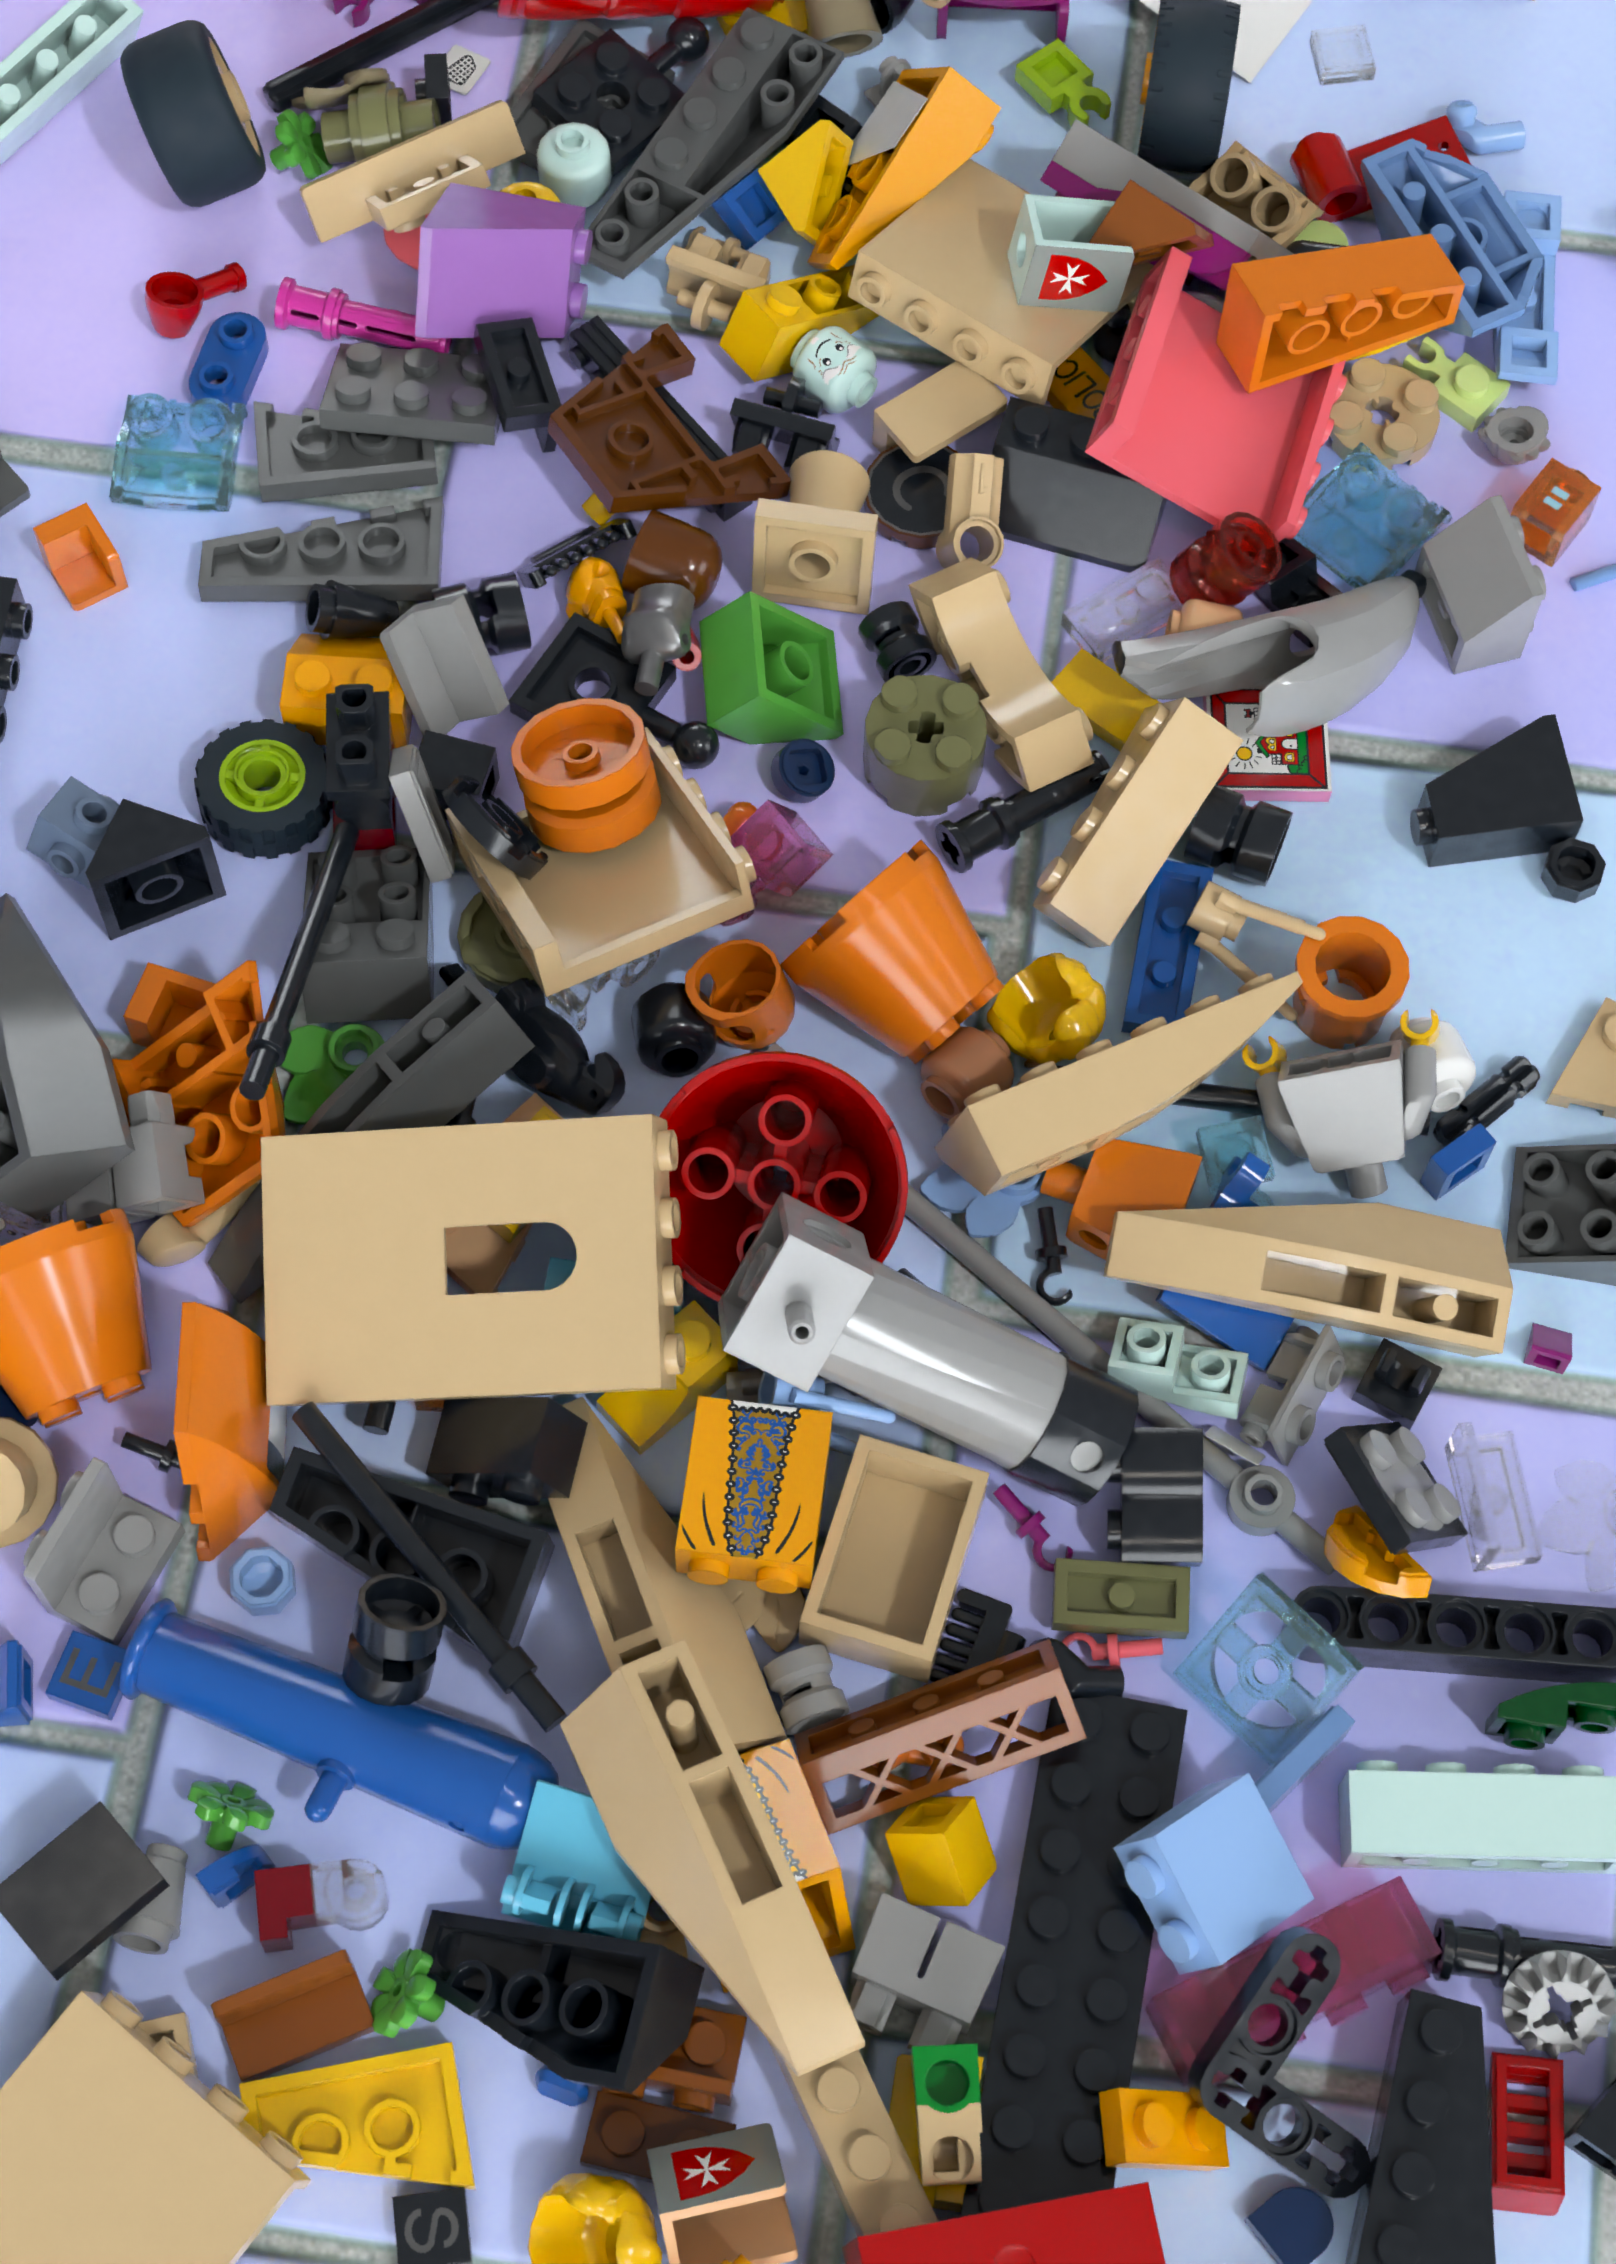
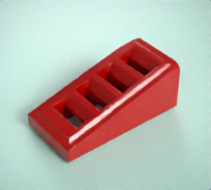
(1526, 2192)

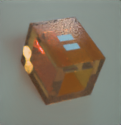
(1555, 510)

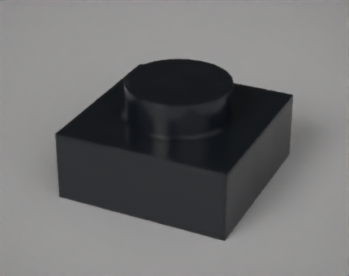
(436, 84)

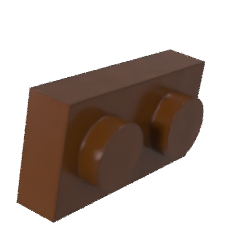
(626, 2128)

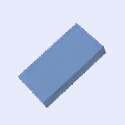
(1304, 1756)

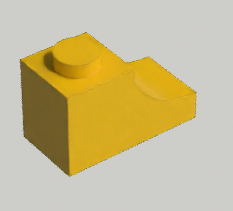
(650, 1414)

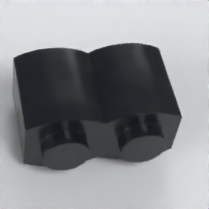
(1159, 1498)

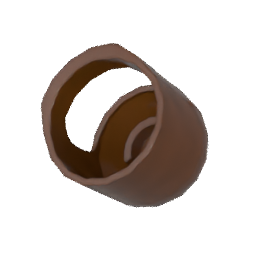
(676, 554)

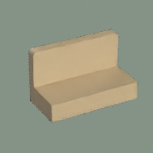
(936, 412)

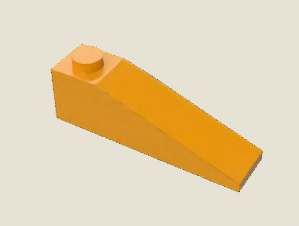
(937, 142)

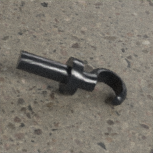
(1050, 1254)
(166, 1455)

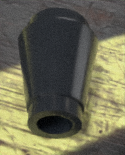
(347, 612)

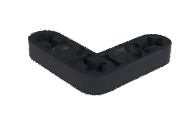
(1257, 2063)

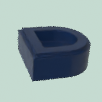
(1293, 2225)

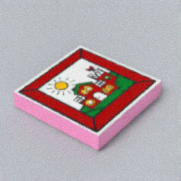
(1271, 767)

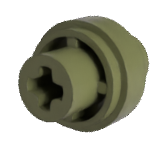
(375, 121)

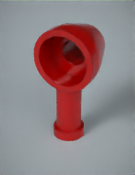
(177, 298)

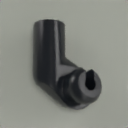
(1086, 1680)

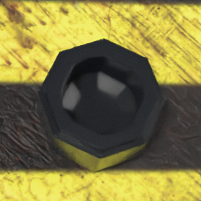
(1573, 870)

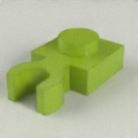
(1060, 80)

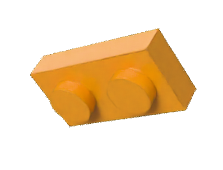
(1160, 2131)

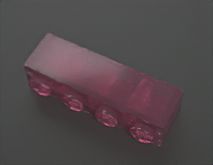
(1379, 1946)

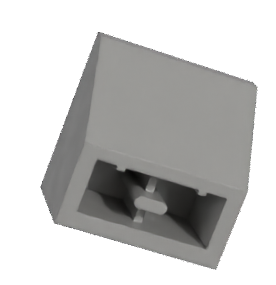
(1481, 587)

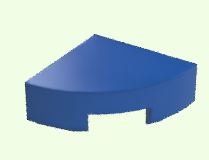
(233, 1874)

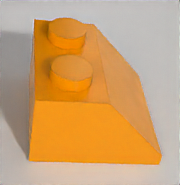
(320, 665)

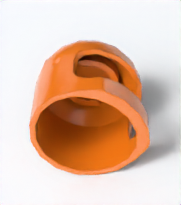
(748, 981)

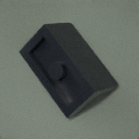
(518, 376)

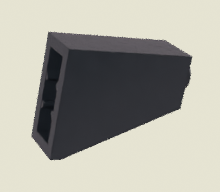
(1501, 801)

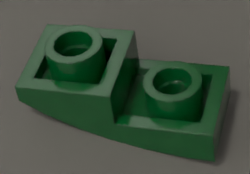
(1543, 1714)

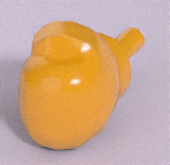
(597, 594)

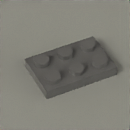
(409, 395)

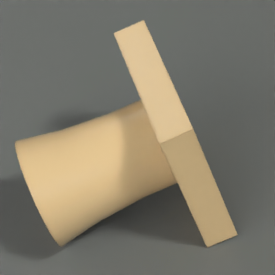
(819, 542)

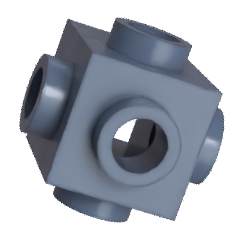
(72, 829)

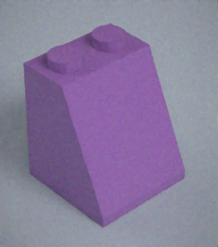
(500, 260)

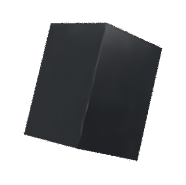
(151, 869)
(79, 1890)

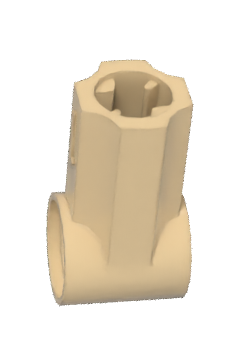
(972, 508)

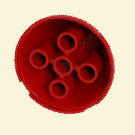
(785, 1113)

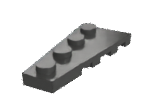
(382, 555)

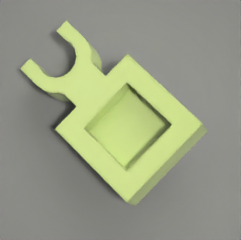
(1465, 387)

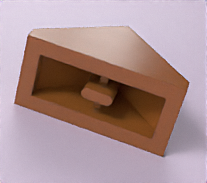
(1149, 226)

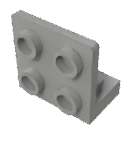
(99, 1555)

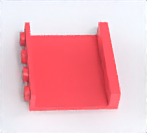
(1190, 427)

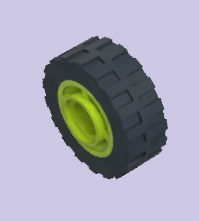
(256, 758)

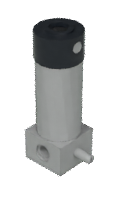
(822, 1307)

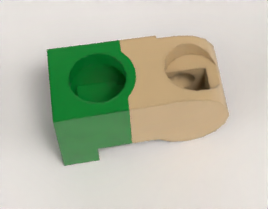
(947, 2113)

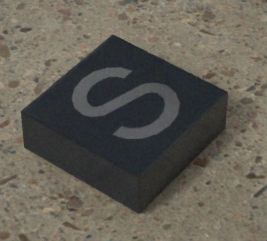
(433, 2227)

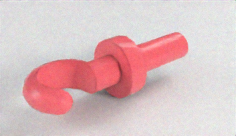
(1117, 1649)

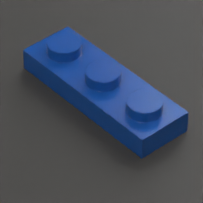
(1165, 946)

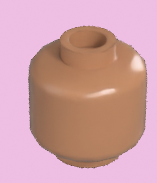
(962, 1067)

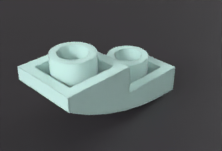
(1187, 1375)

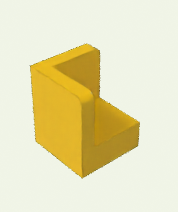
(941, 1851)

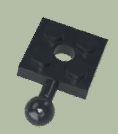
(619, 70)
(591, 652)

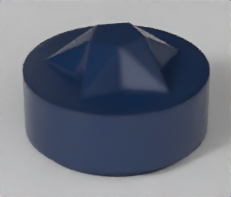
(802, 770)

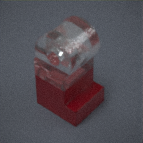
(316, 1896)

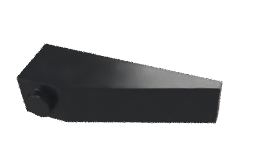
(572, 1999)

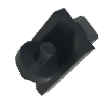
(761, 423)

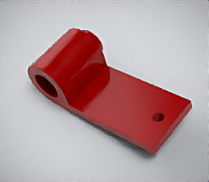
(1334, 176)

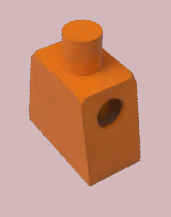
(1120, 1179)

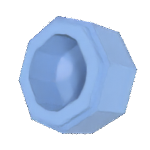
(262, 1581)

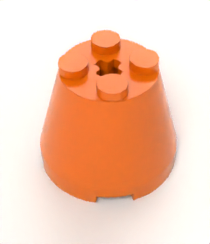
(900, 958)
(72, 1318)

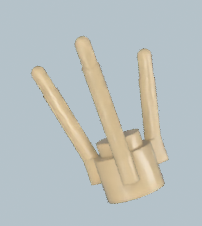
(1223, 913)

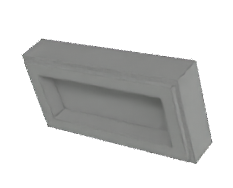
(422, 812)

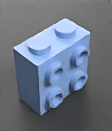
(1213, 1874)

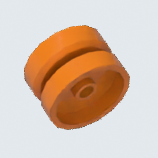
(586, 775)

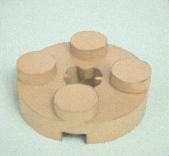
(1392, 390)

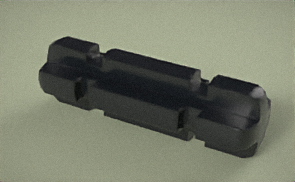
(1488, 1100)

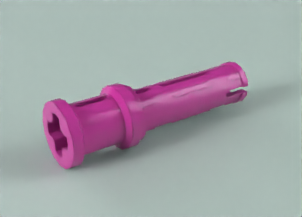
(337, 315)

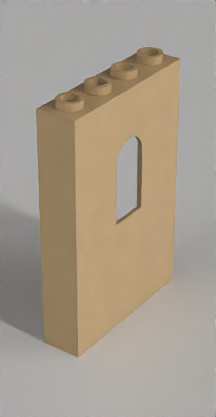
(362, 1261)

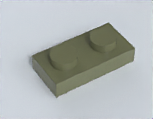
(1121, 1598)

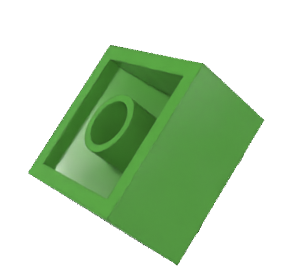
(769, 673)

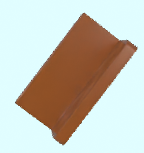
(294, 2016)

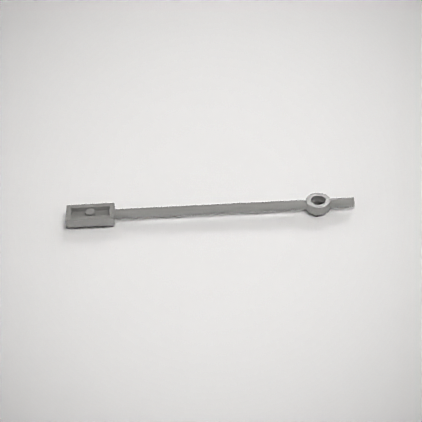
(1240, 1506)

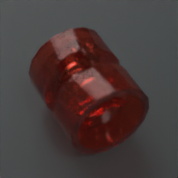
(1227, 562)

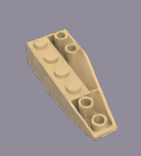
(1104, 1092)
(1329, 1265)
(636, 1599)
(707, 1850)

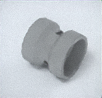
(805, 1688)

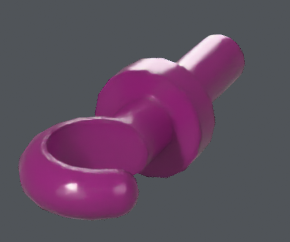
(1029, 1525)

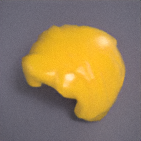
(1049, 1010)
(593, 2222)

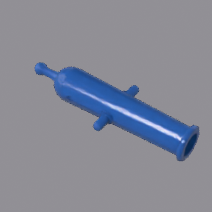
(398, 1753)

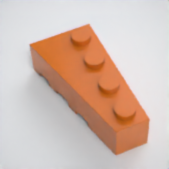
(1332, 306)

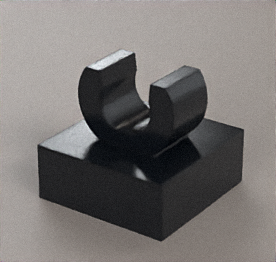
(1396, 1383)

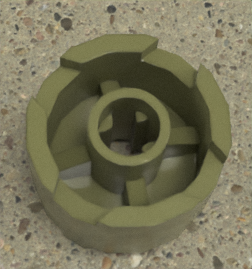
(924, 743)

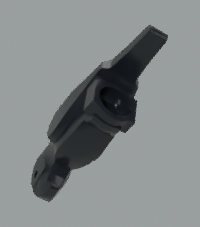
(559, 1060)

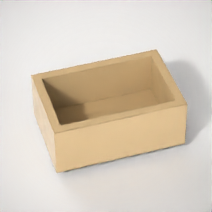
(893, 1558)

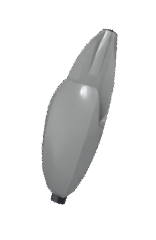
(1354, 650)

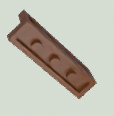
(928, 1715)

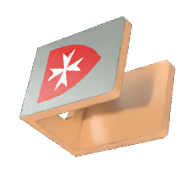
(723, 2198)

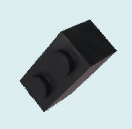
(506, 1449)

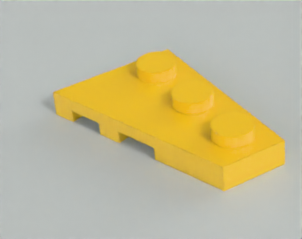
(372, 2116)

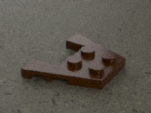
(638, 450)

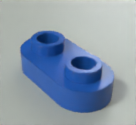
(230, 359)

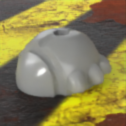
(1516, 434)

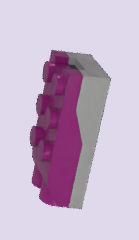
(1099, 169)

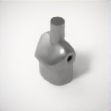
(657, 631)

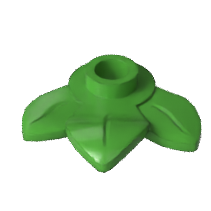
(319, 1065)

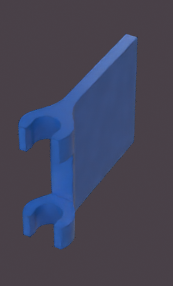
(1228, 1324)

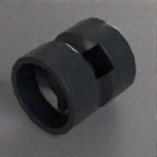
(501, 602)
(1238, 835)
(394, 1639)

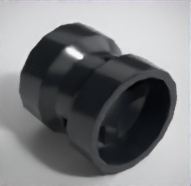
(895, 639)

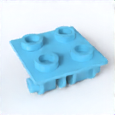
(570, 1871)

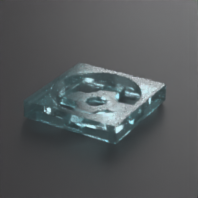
(1199, 1674)

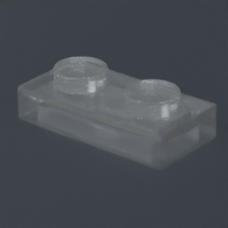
(1123, 610)

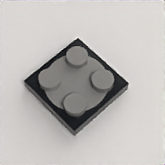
(1396, 1487)

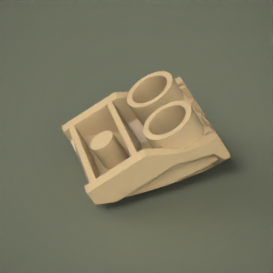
(1256, 195)

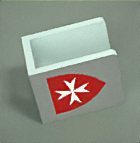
(1055, 261)

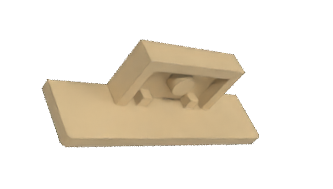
(410, 177)

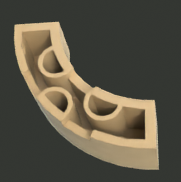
(980, 642)

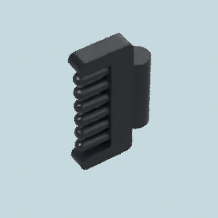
(574, 550)
(990, 1641)

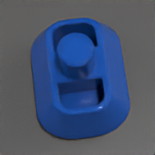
(559, 2089)

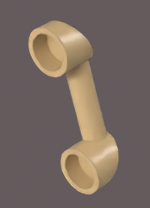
(170, 1243)

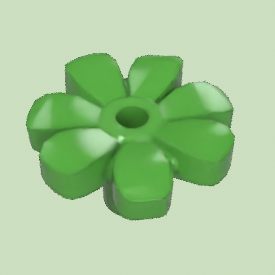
(299, 145)
(228, 1811)
(405, 1994)

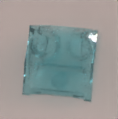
(166, 460)
(1367, 520)

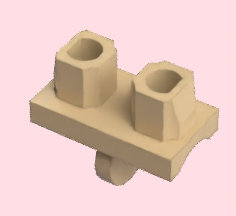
(709, 285)

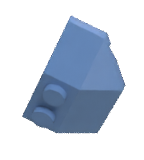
(1470, 219)

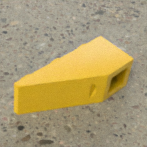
(778, 315)

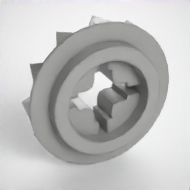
(1577, 1980)

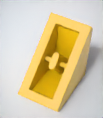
(809, 177)

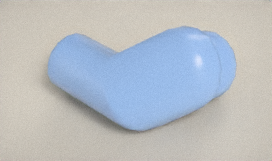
(1482, 137)

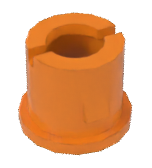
(1363, 958)

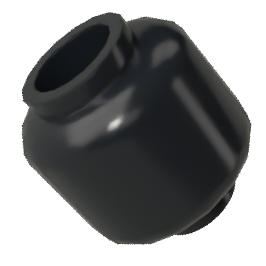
(671, 1032)

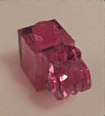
(781, 850)

